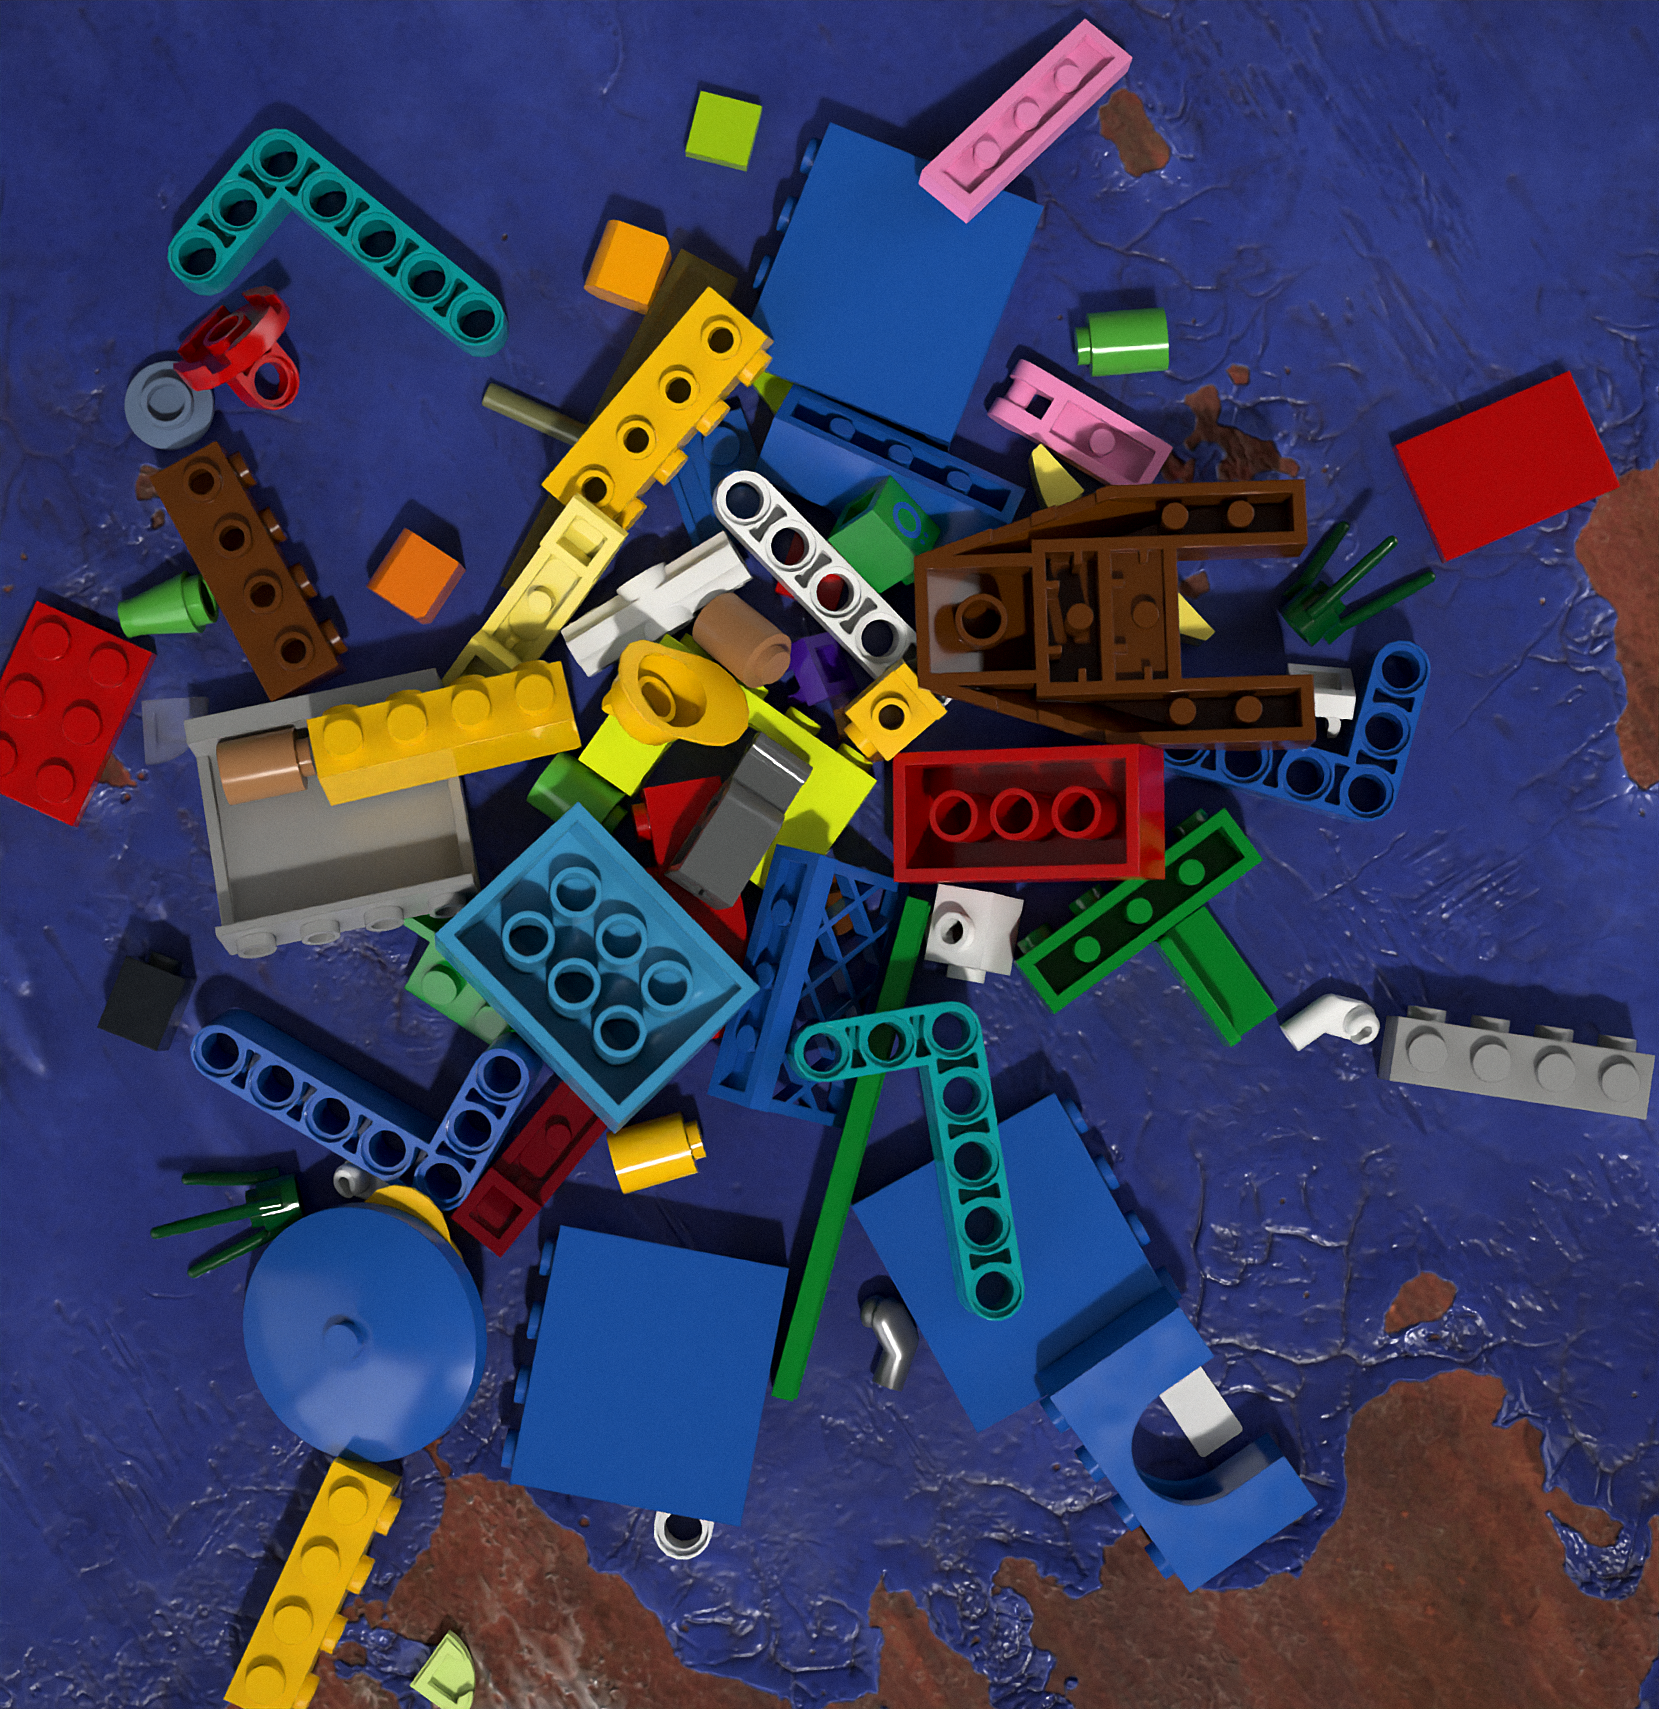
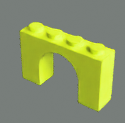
(820, 807)

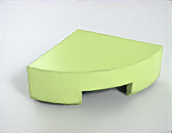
(448, 1675)

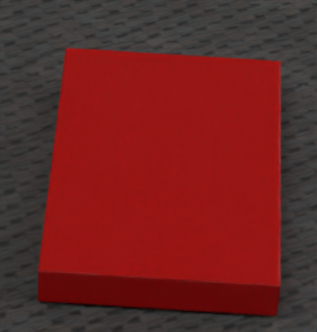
(1506, 467)

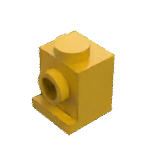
(897, 687)

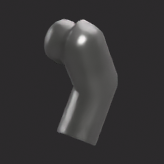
(896, 1335)

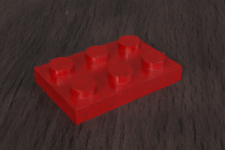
(64, 710)

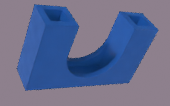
(1195, 1522)

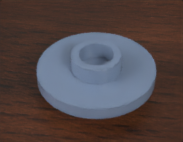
(165, 409)

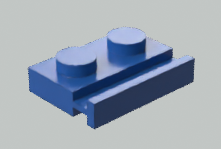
(710, 460)

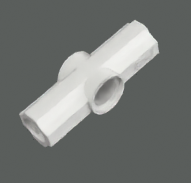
(656, 603)

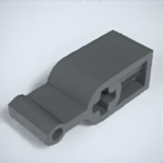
(739, 823)

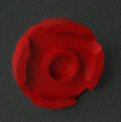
(234, 347)

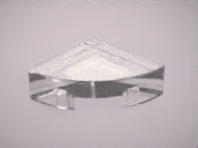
(165, 726)

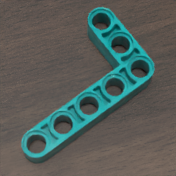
(346, 231)
(946, 1131)

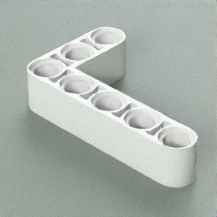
(804, 576)

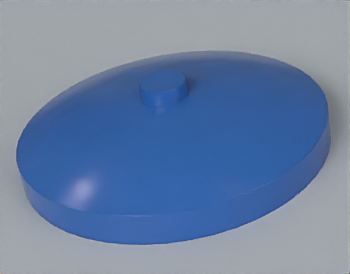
(364, 1332)

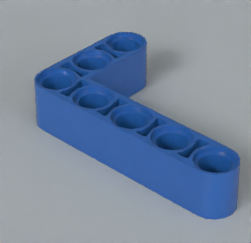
(1333, 770)
(369, 1106)

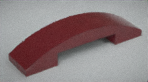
(530, 1170)

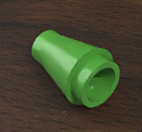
(170, 607)

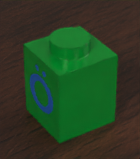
(883, 534)

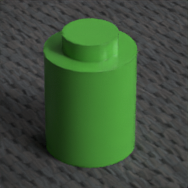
(1123, 342)
(570, 782)

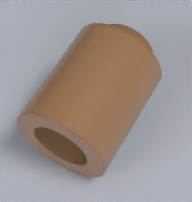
(742, 640)
(265, 765)

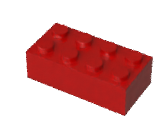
(1029, 815)

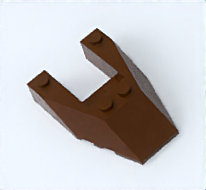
(1080, 617)

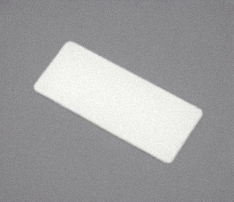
(1201, 1412)

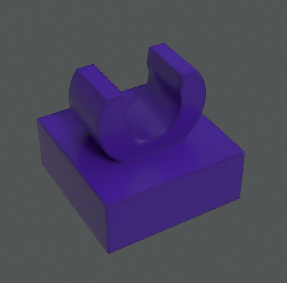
(819, 670)

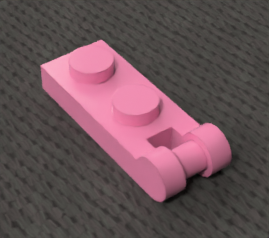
(1079, 429)

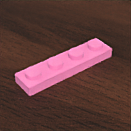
(1025, 121)

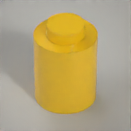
(655, 1151)

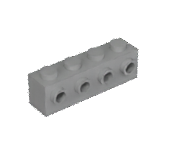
(1516, 1066)

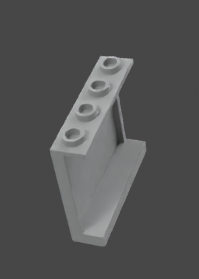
(315, 869)

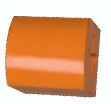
(416, 577)

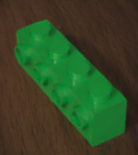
(1134, 912)

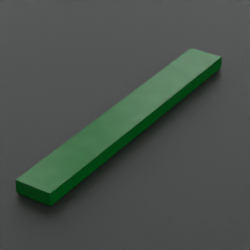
(848, 1157)

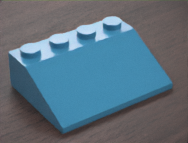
(595, 966)

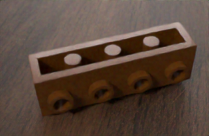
(249, 573)

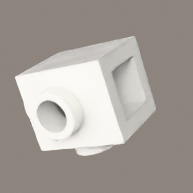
(972, 932)

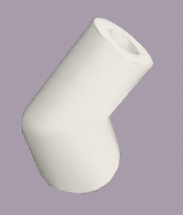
(1334, 1016)

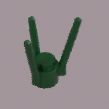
(1316, 610)
(272, 1204)

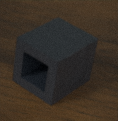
(148, 1000)

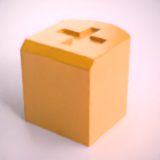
(628, 266)

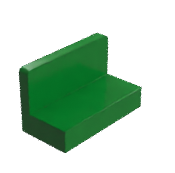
(1214, 976)

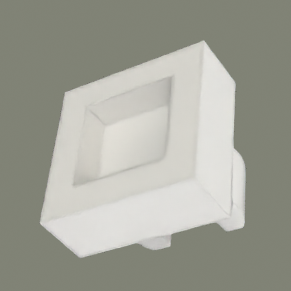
(1332, 692)

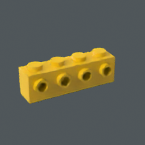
(662, 409)
(443, 732)
(313, 1586)

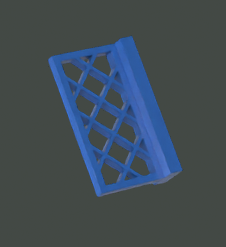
(778, 962)

